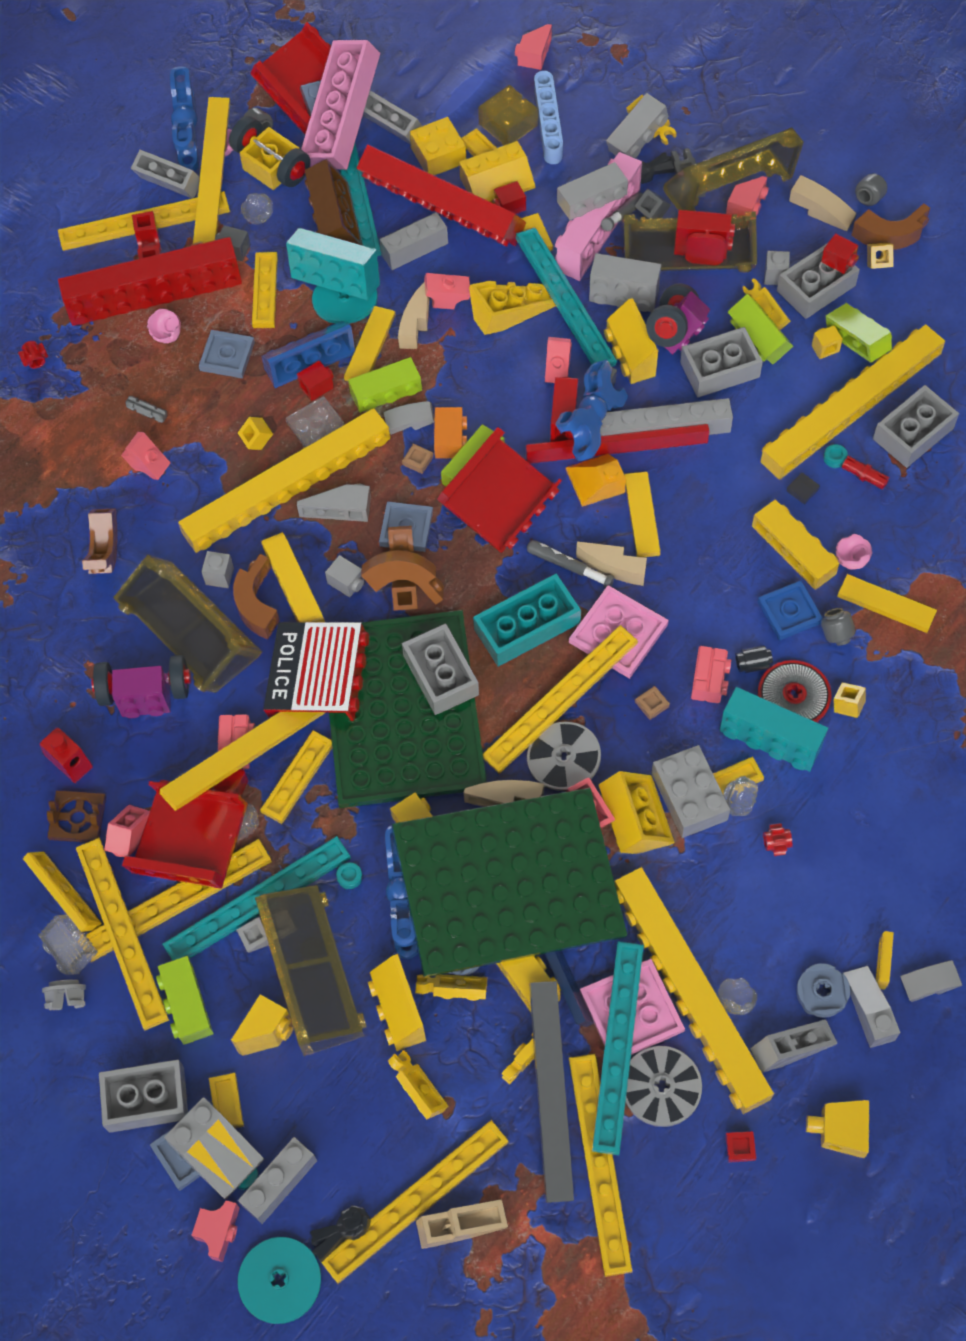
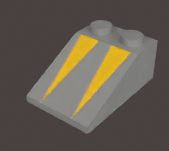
(214, 1148)

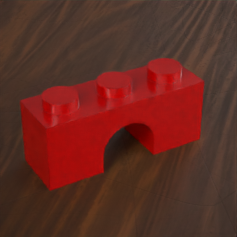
(146, 234)

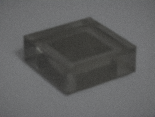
(803, 488)

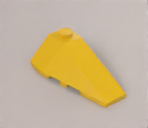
(507, 305)

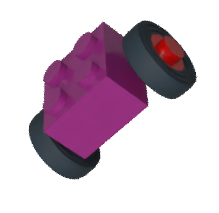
(677, 317)
(141, 689)

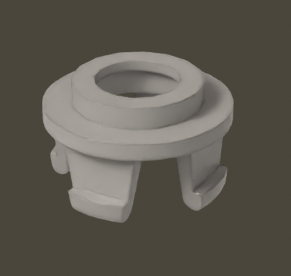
(55, 994)

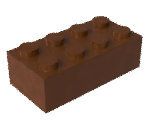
(332, 203)

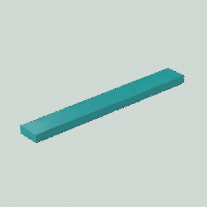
(361, 202)
(564, 297)
(245, 908)
(618, 1049)

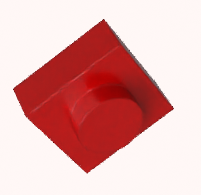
(740, 1146)

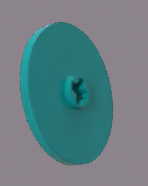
(333, 309)
(301, 1285)

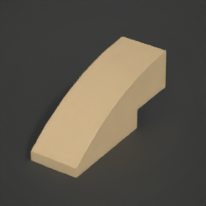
(822, 203)
(414, 319)
(612, 561)
(502, 792)
(461, 1223)

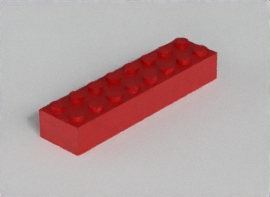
(440, 196)
(150, 281)

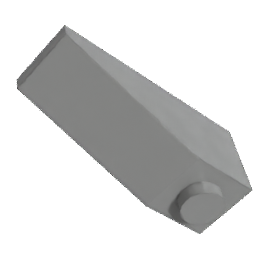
(341, 503)
(872, 1007)
(792, 1045)

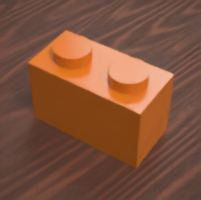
(449, 431)

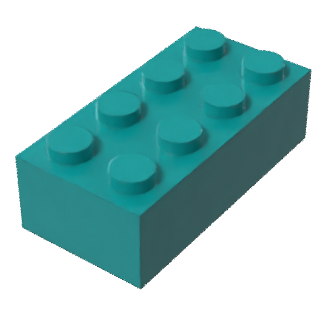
(333, 263)
(527, 619)
(773, 729)

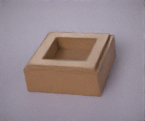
(417, 458)
(652, 703)

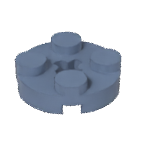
(832, 979)

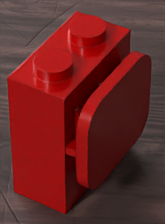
(704, 236)

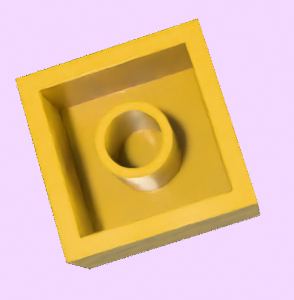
(437, 146)

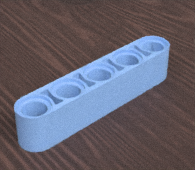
(548, 117)

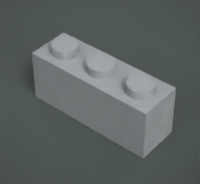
(390, 117)
(638, 127)
(166, 174)
(592, 191)
(414, 241)
(277, 1180)

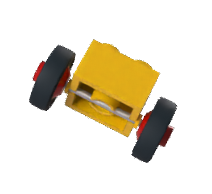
(268, 154)

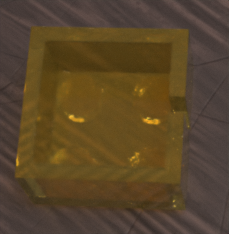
(508, 115)

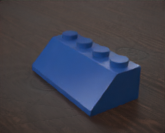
(324, 346)

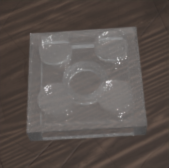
(314, 421)

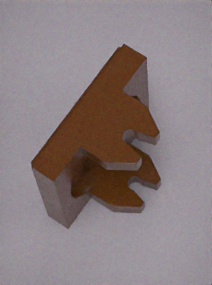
(55, 831)

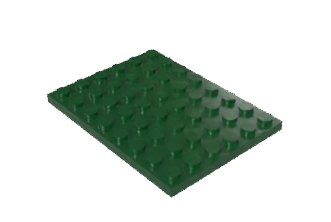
(396, 738)
(507, 882)

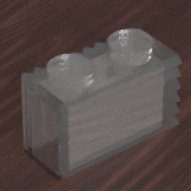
(67, 945)

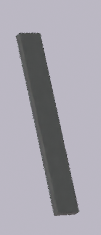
(551, 1092)

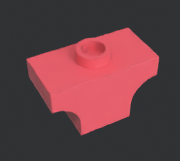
(446, 289)
(557, 358)
(145, 456)
(217, 1229)

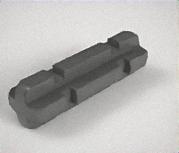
(146, 409)

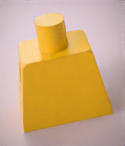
(843, 1127)

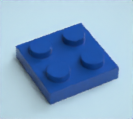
(790, 610)

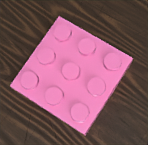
(609, 613)
(655, 1013)

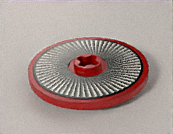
(806, 680)

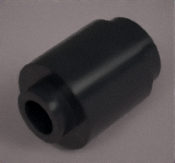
(753, 659)

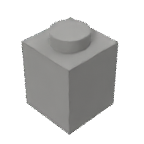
(775, 264)
(217, 569)
(344, 576)

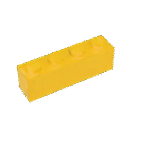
(795, 544)

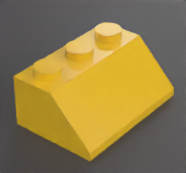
(495, 169)
(631, 343)
(637, 811)
(396, 1004)

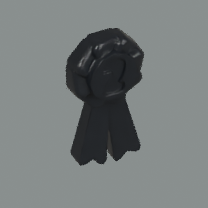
(660, 165)
(350, 1225)

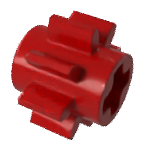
(33, 354)
(777, 839)

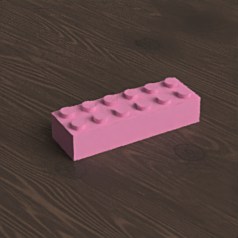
(340, 102)
(584, 234)

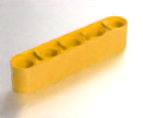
(292, 579)

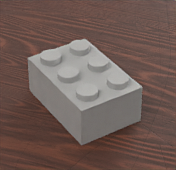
(619, 279)
(814, 284)
(721, 362)
(915, 426)
(440, 669)
(690, 791)
(143, 1096)

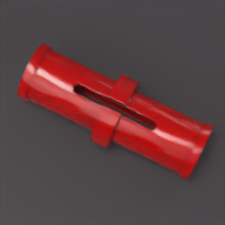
(865, 472)

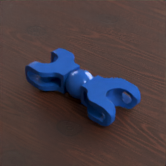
(184, 118)
(586, 420)
(401, 921)

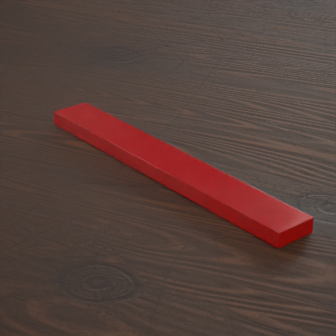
(622, 443)

